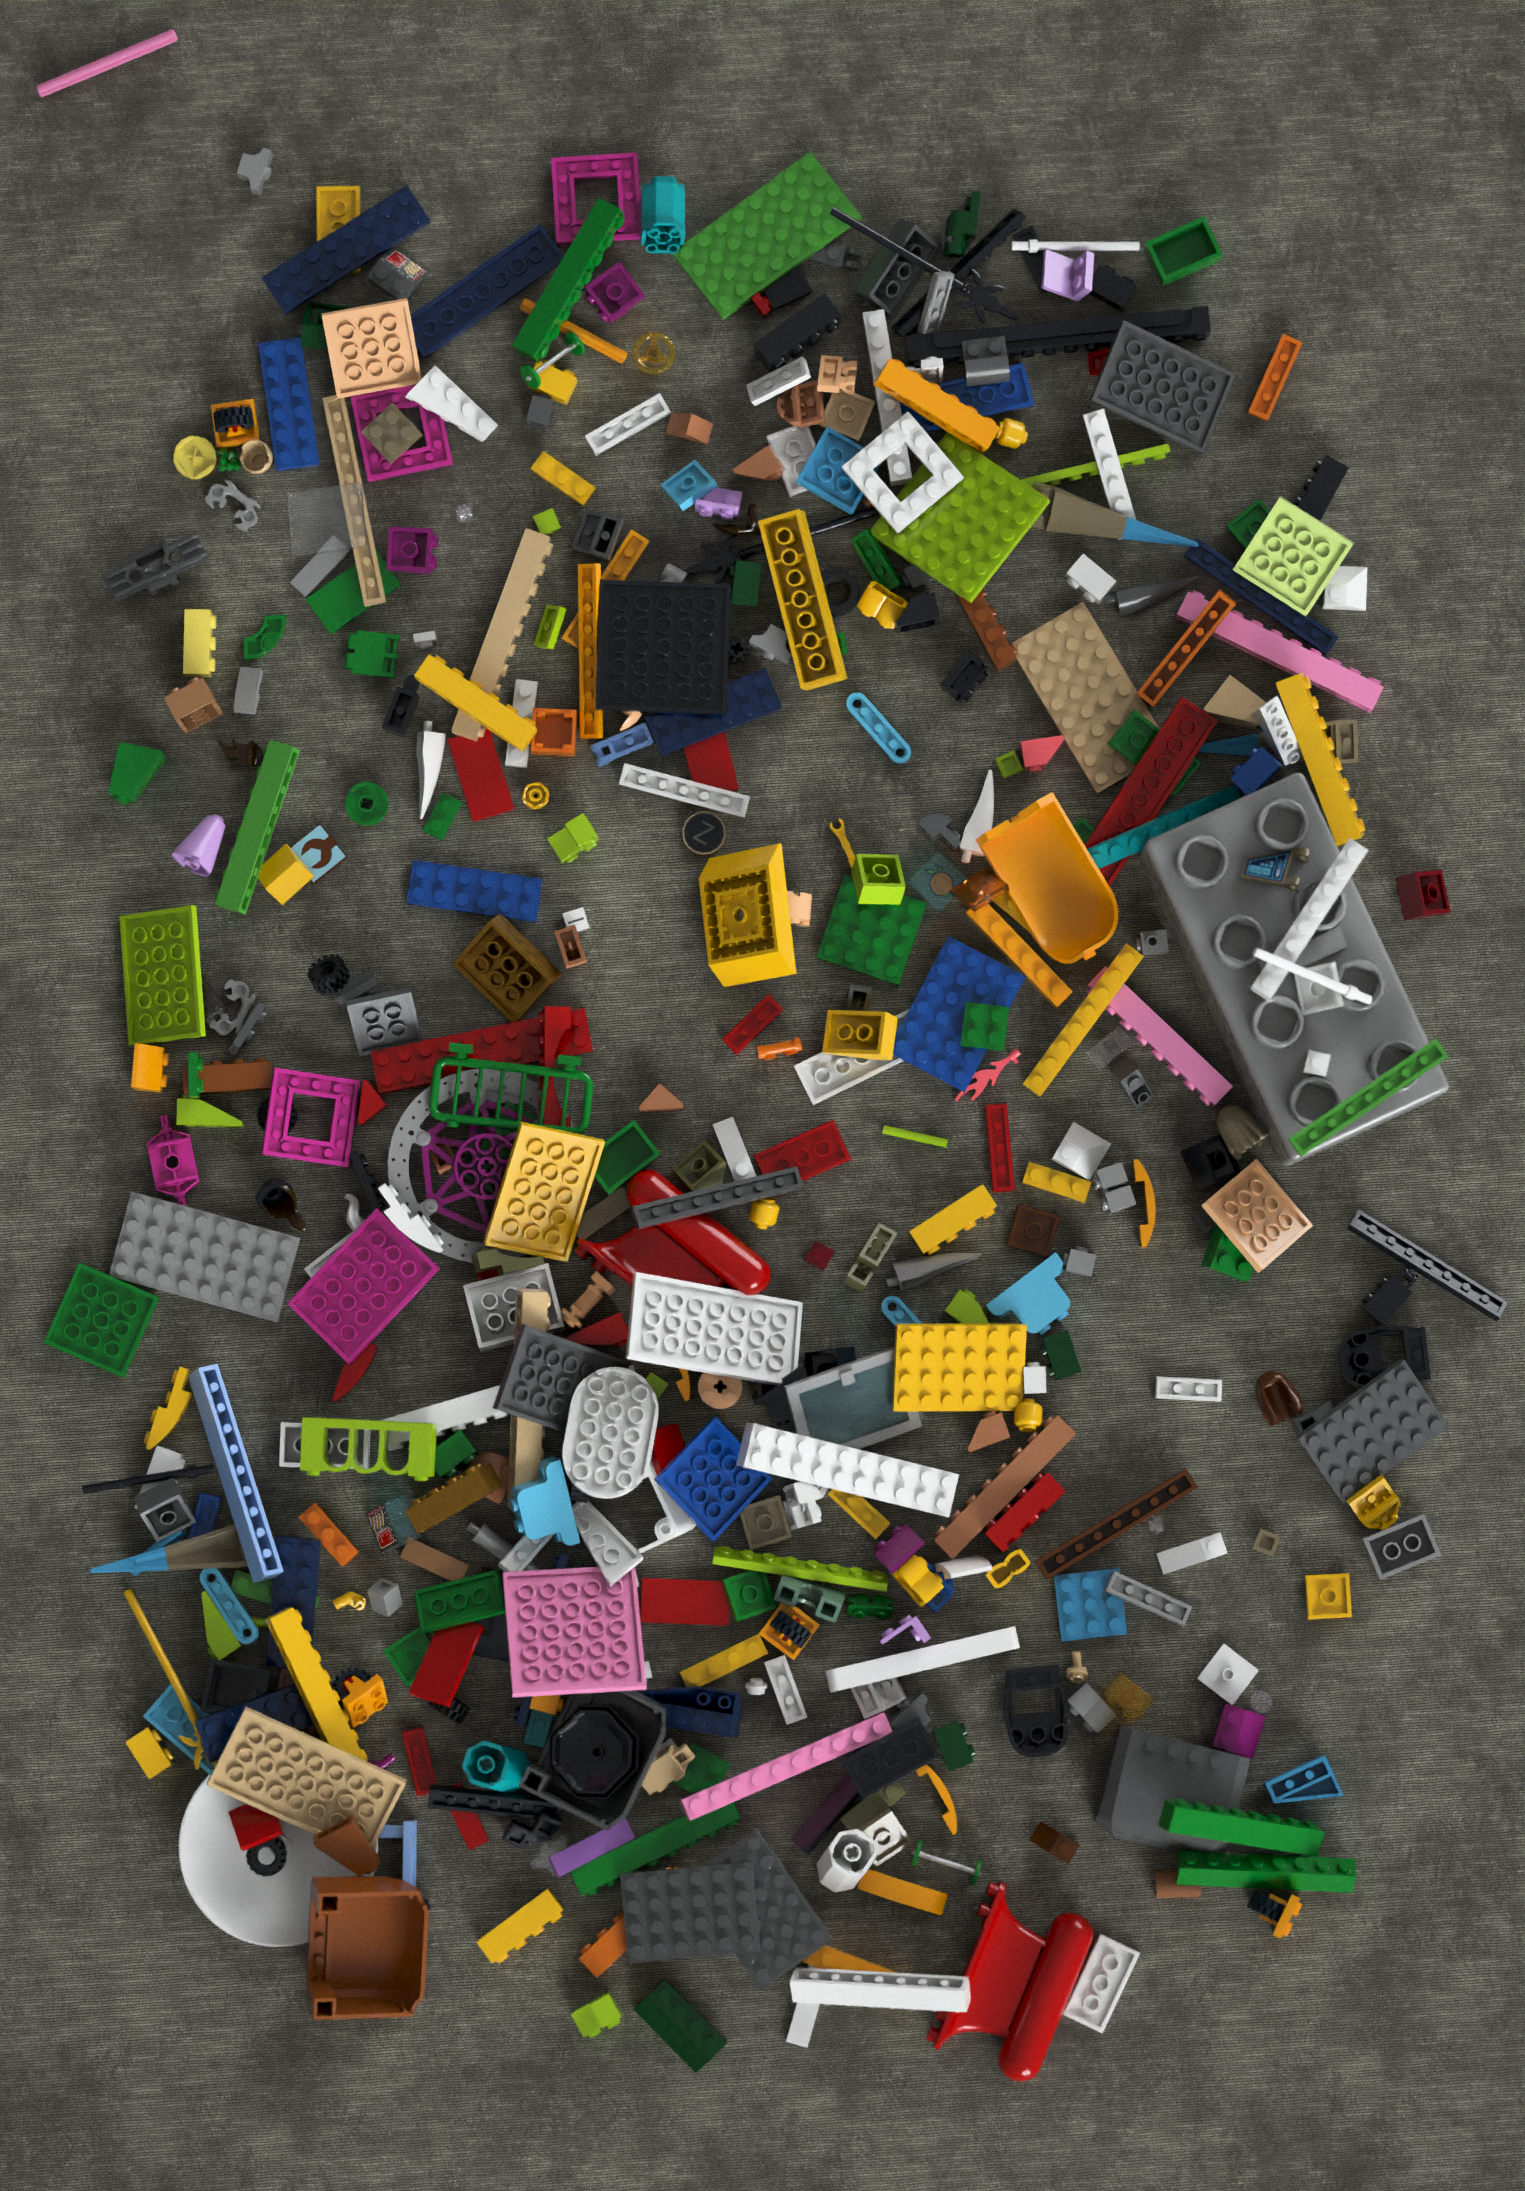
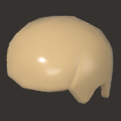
(256, 456)

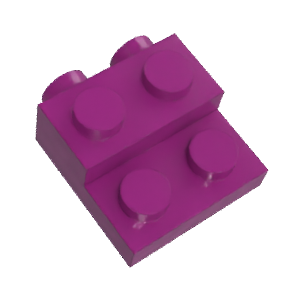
(613, 293)
(411, 550)

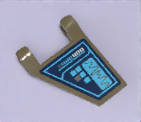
(1274, 868)

